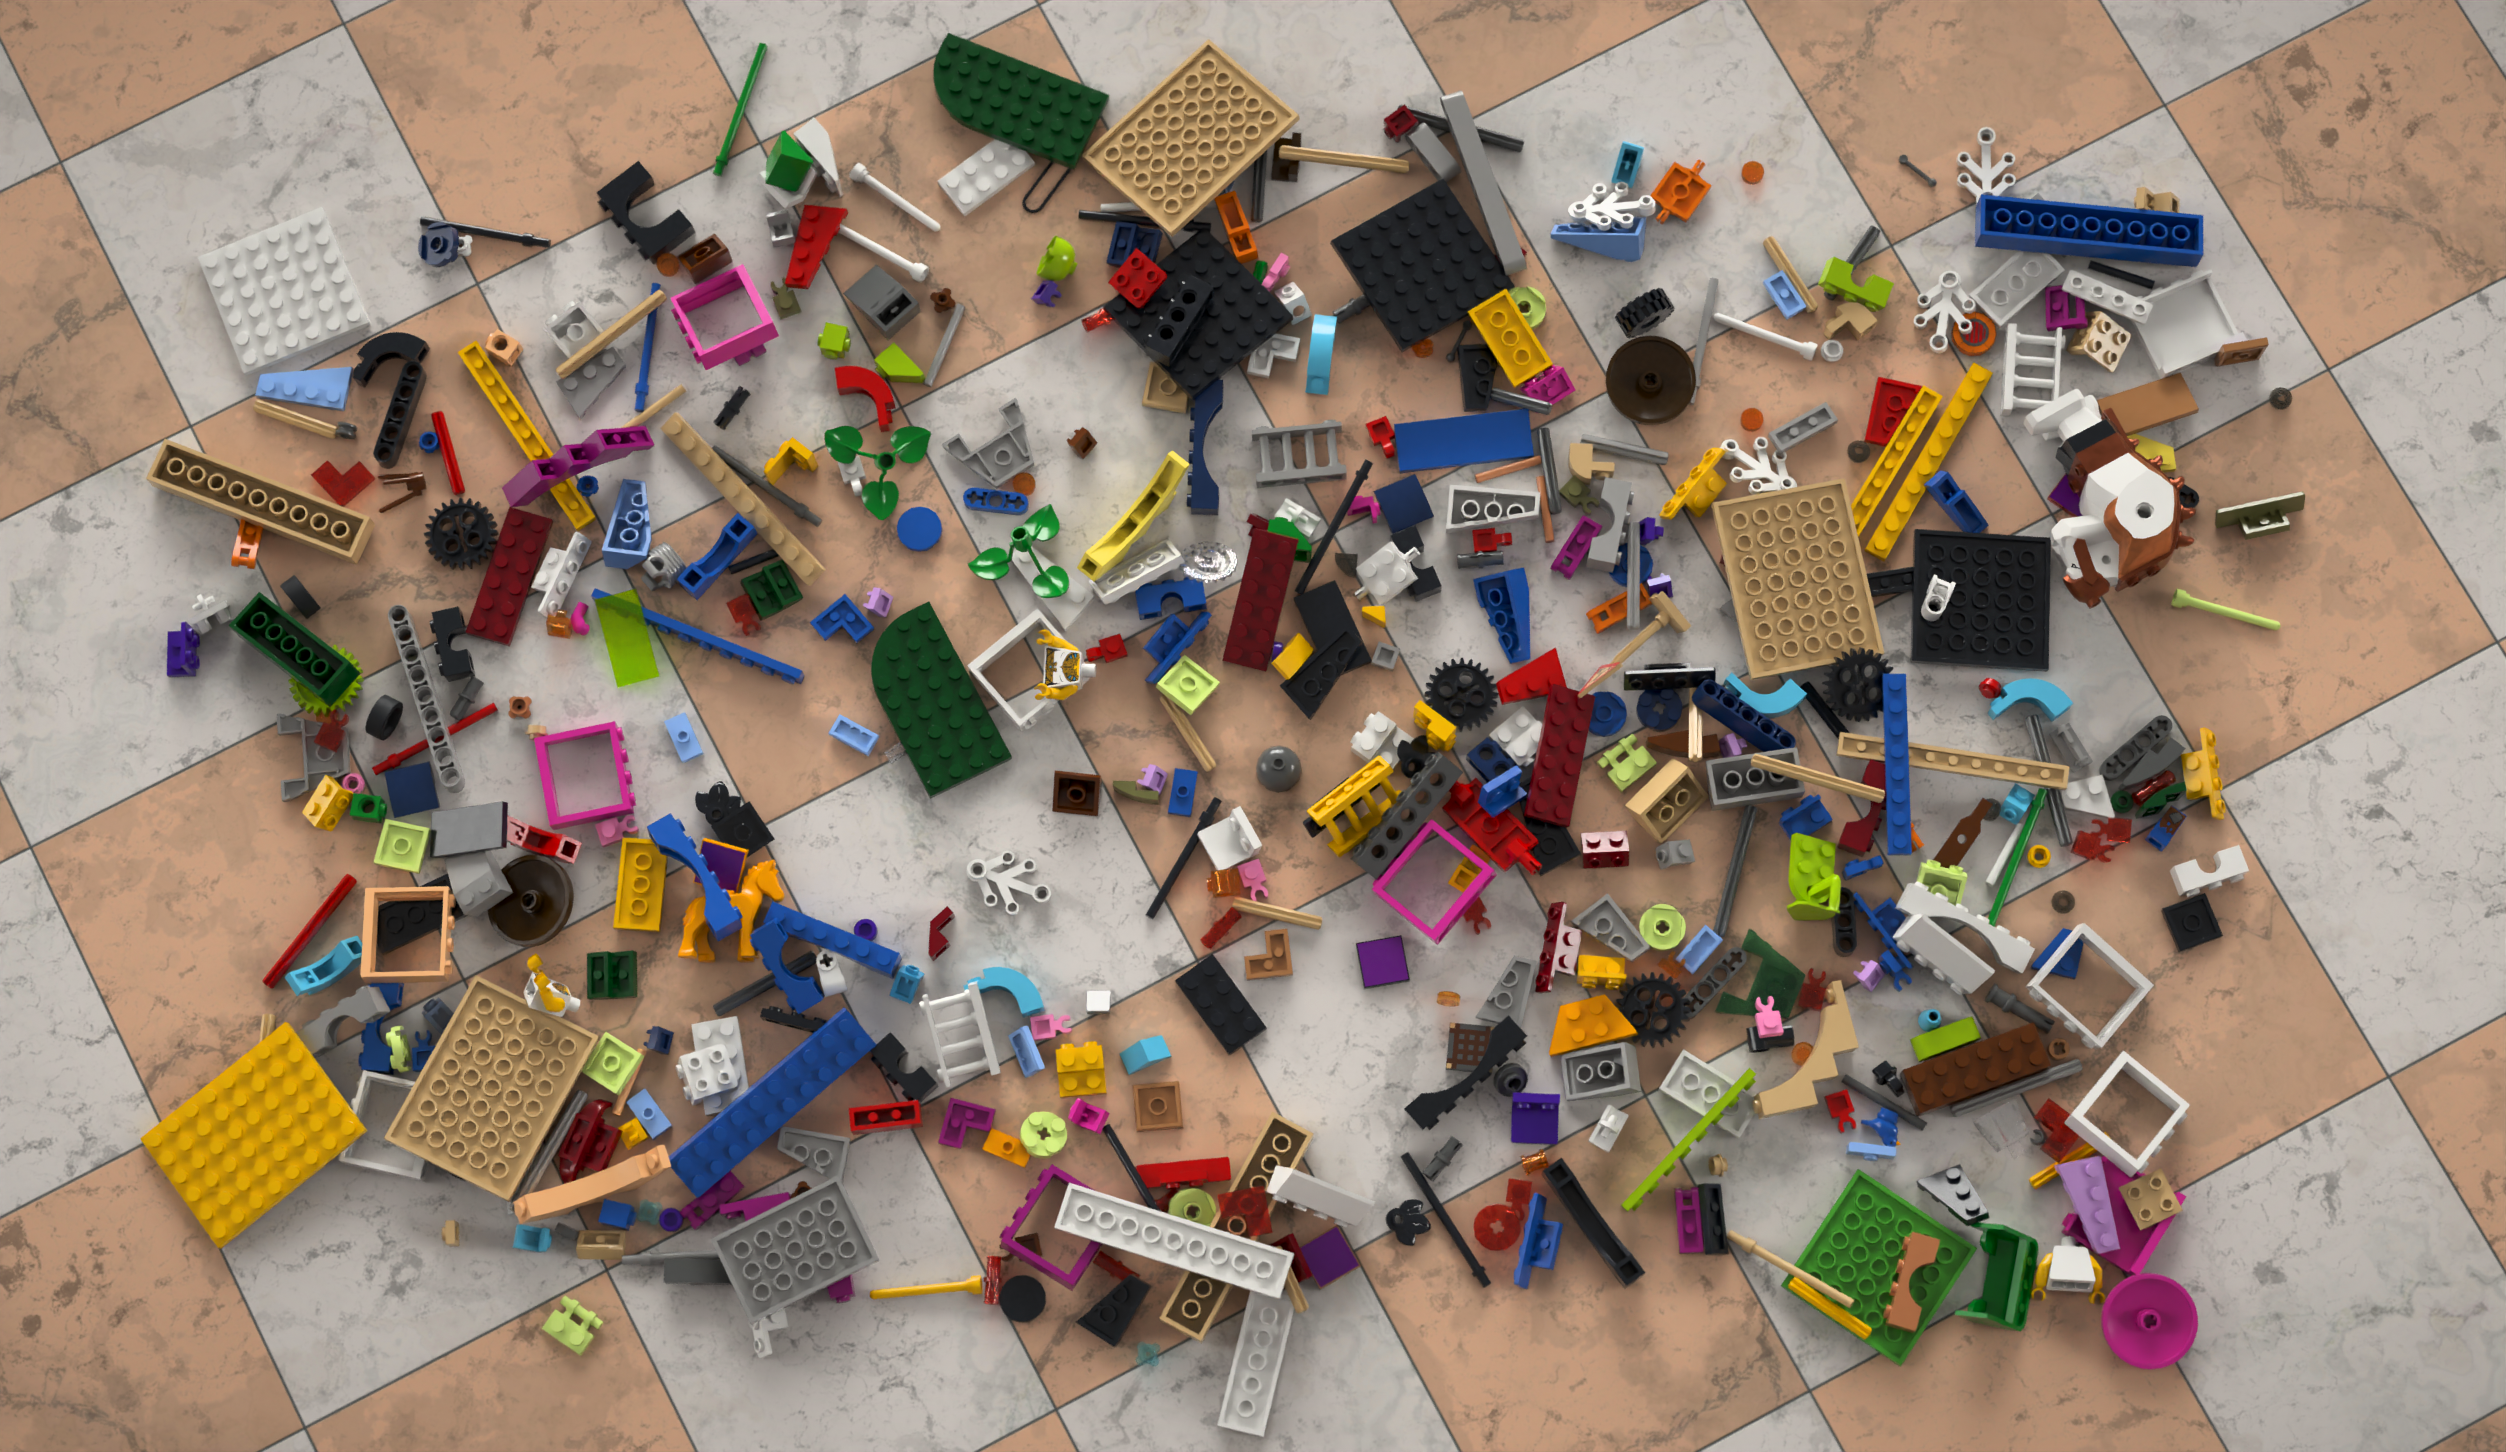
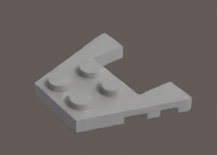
(1000, 457)
(316, 759)

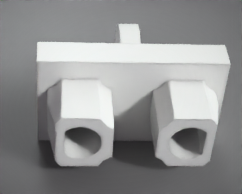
(1301, 518)
(220, 610)
(1608, 1128)

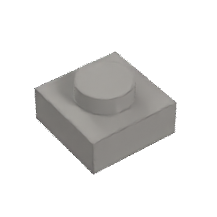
(1385, 656)

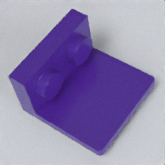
(182, 652)
(1535, 1118)

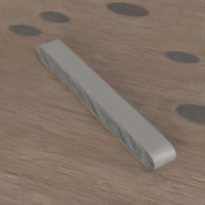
(1483, 182)
(431, 707)

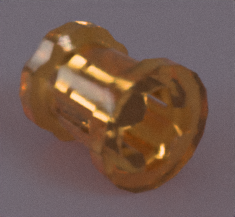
(1542, 1163)

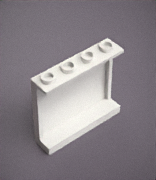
(2186, 325)

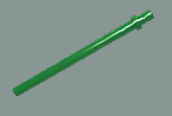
(722, 159)
(2037, 805)

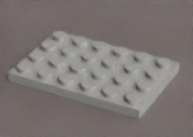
(795, 1249)

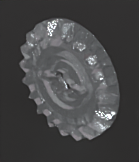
(1221, 556)

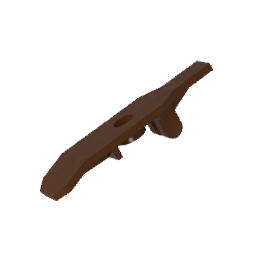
(1970, 827)

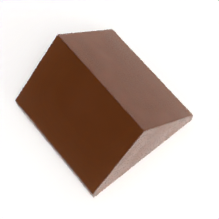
(705, 258)
(1076, 793)

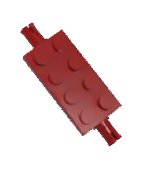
(1499, 837)

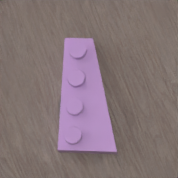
(2089, 1193)

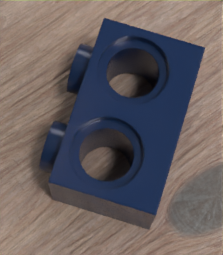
(1487, 768)

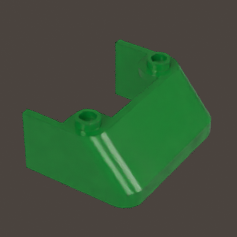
(2006, 1280)

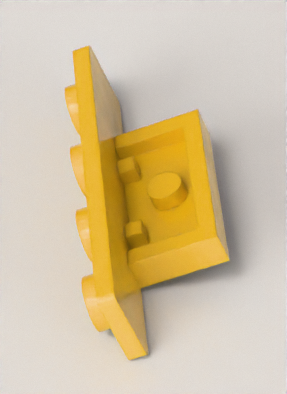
(1699, 488)
(2202, 774)

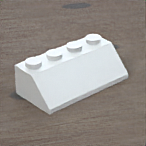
(1942, 954)
(1319, 1196)

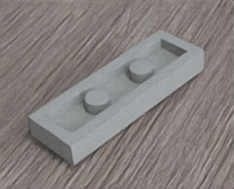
(1803, 428)

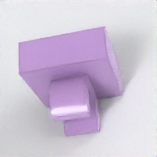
(879, 602)
(1731, 746)
(1154, 778)
(1870, 975)

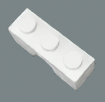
(2191, 879)

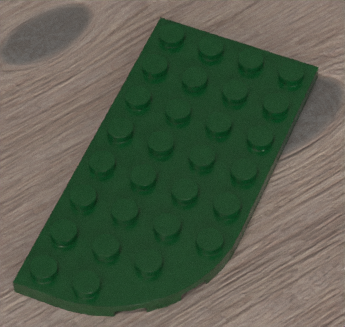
(1016, 101)
(933, 703)

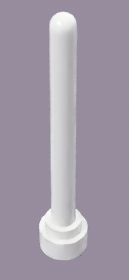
(860, 174)
(918, 271)
(1806, 349)

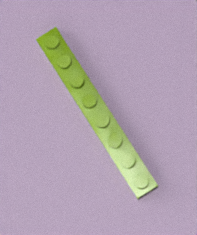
(1697, 1133)

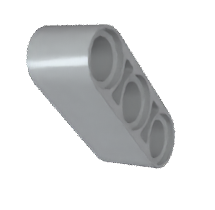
(1433, 153)

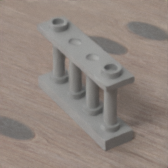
(1311, 473)

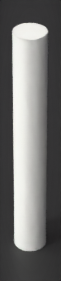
(2004, 856)

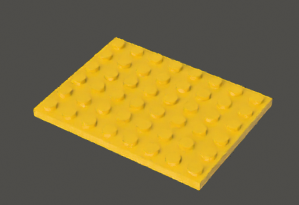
(253, 1135)

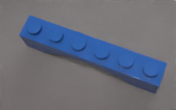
(671, 841)
(836, 940)

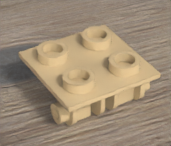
(2150, 1199)

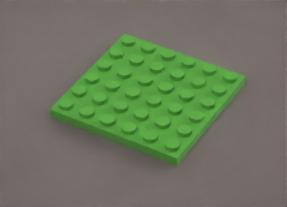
(1859, 1255)

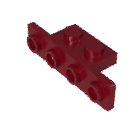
(1559, 948)

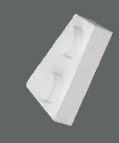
(2088, 796)

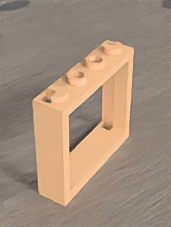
(370, 924)

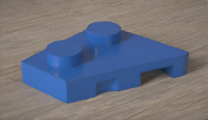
(2069, 963)

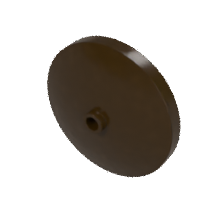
(1652, 360)
(538, 904)

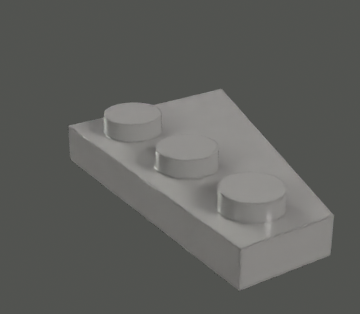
(1612, 928)

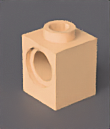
(509, 354)

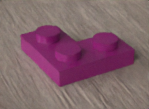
(963, 1115)

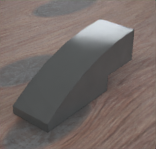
(2153, 764)
(695, 1272)

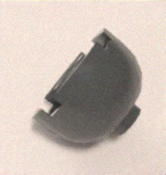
(1278, 769)

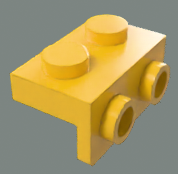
(327, 804)

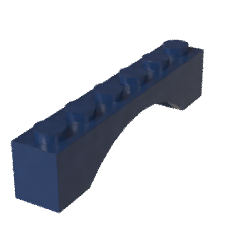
(1204, 491)

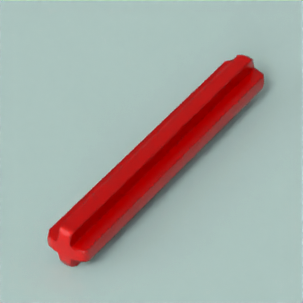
(448, 453)

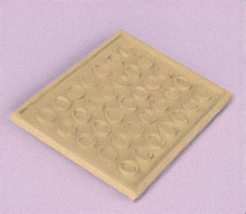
(1190, 137)
(1796, 577)
(491, 1088)

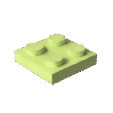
(1187, 684)
(402, 846)
(612, 1063)

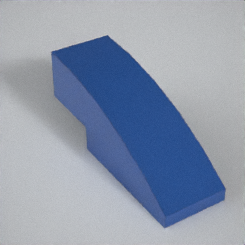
(1956, 503)

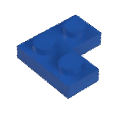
(842, 614)

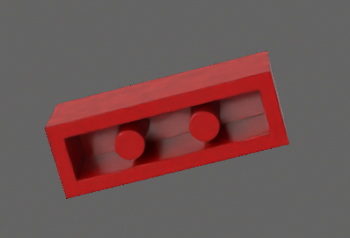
(885, 1117)

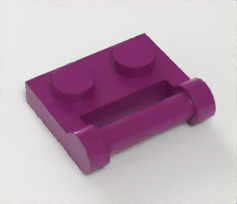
(2058, 310)

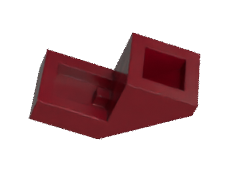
(937, 941)

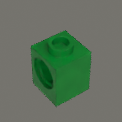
(359, 804)

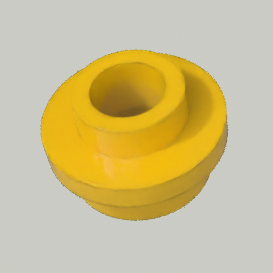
(2041, 850)

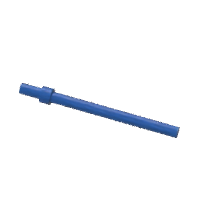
(642, 387)

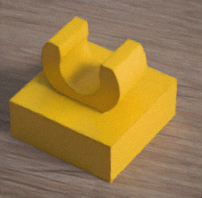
(633, 1133)

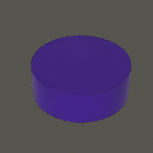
(1277, 649)
(866, 929)
(671, 1220)

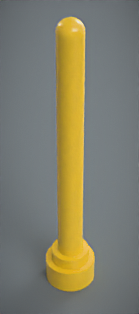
(972, 1285)

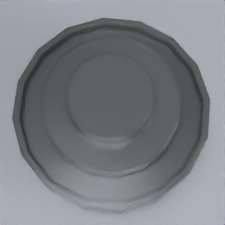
(1510, 1079)

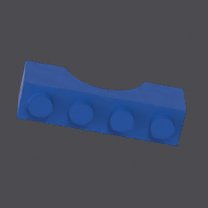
(731, 543)
(801, 991)
(375, 1053)

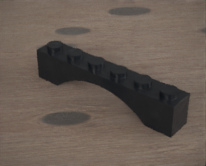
(1502, 1040)
(1589, 1220)

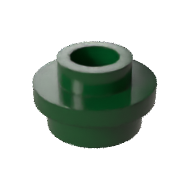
(2117, 806)

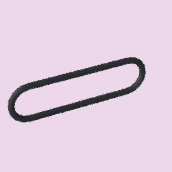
(1050, 194)

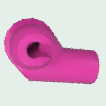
(578, 621)

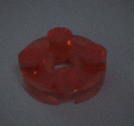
(1502, 1239)

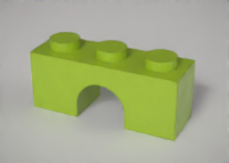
(1837, 279)

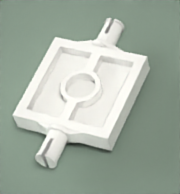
(1386, 573)

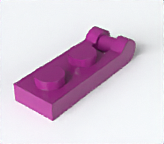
(1576, 546)
(709, 1201)
(1688, 1221)

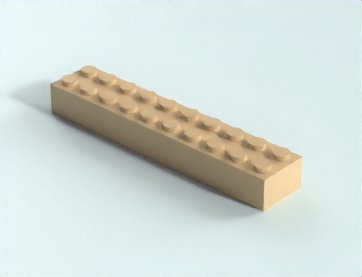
(260, 501)
(1200, 1298)

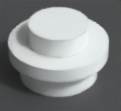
(1832, 350)

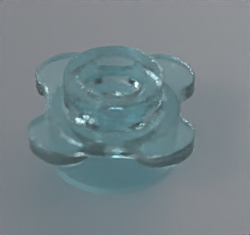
(645, 1205)
(1143, 1349)

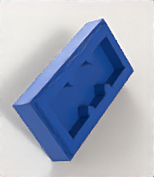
(1182, 792)

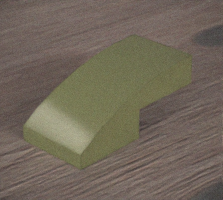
(1129, 790)

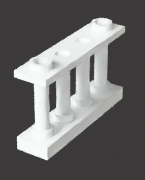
(2012, 359)
(983, 1040)

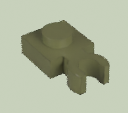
(785, 301)
(1577, 493)

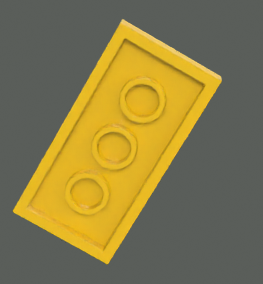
(1510, 338)
(640, 886)

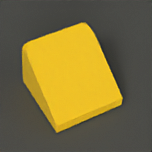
(1375, 614)

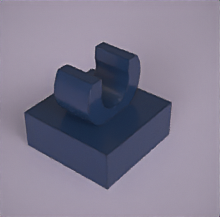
(659, 1040)

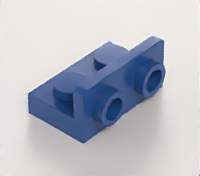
(1502, 792)
(1806, 818)

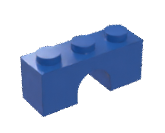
(1151, 597)

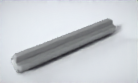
(1626, 449)

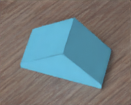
(1628, 163)
(1144, 1054)

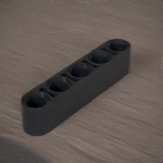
(402, 424)

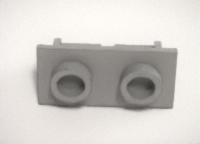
(2070, 747)

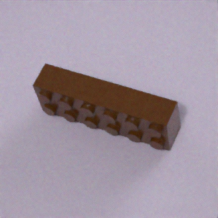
(1975, 1069)

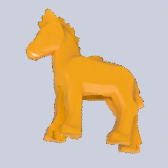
(759, 881)

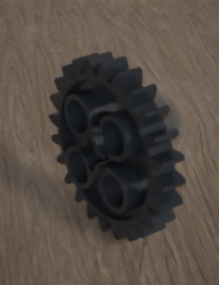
(441, 540)
(1450, 677)
(1840, 690)
(1672, 1014)

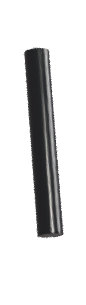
(2117, 273)
(750, 562)

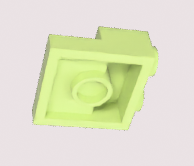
(1942, 880)

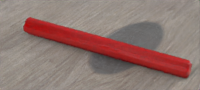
(309, 931)

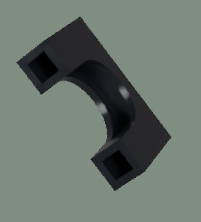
(653, 240)

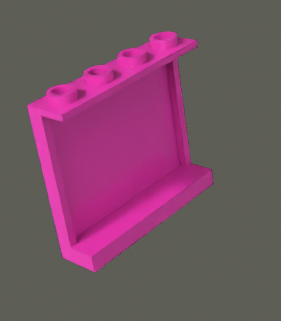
(2134, 1244)

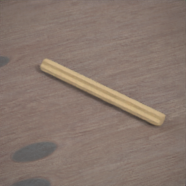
(1343, 159)
(611, 334)
(1817, 778)

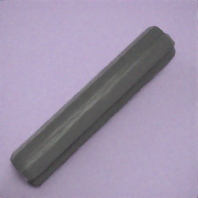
(1521, 401)

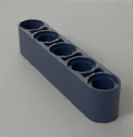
(1741, 717)

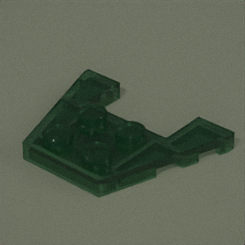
(1774, 978)

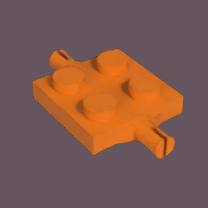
(1680, 192)

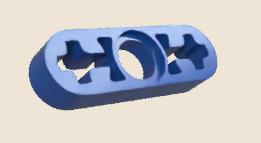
(978, 506)

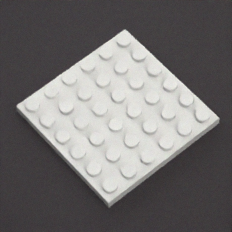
(284, 291)

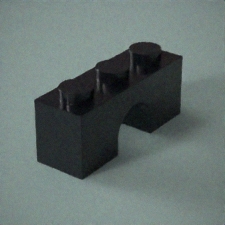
(1428, 581)
(448, 625)
(888, 1055)

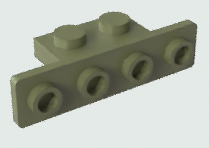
(2261, 516)

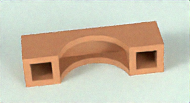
(1903, 1311)

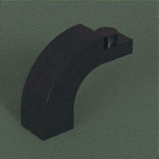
(388, 347)

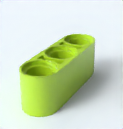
(1945, 1039)

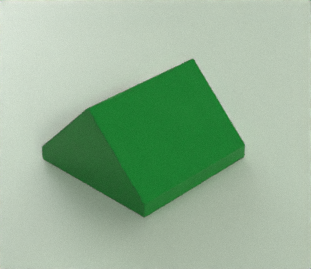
(787, 164)

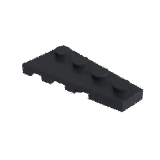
(1555, 842)

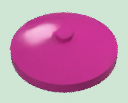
(2149, 1321)

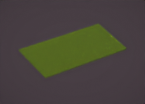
(627, 637)

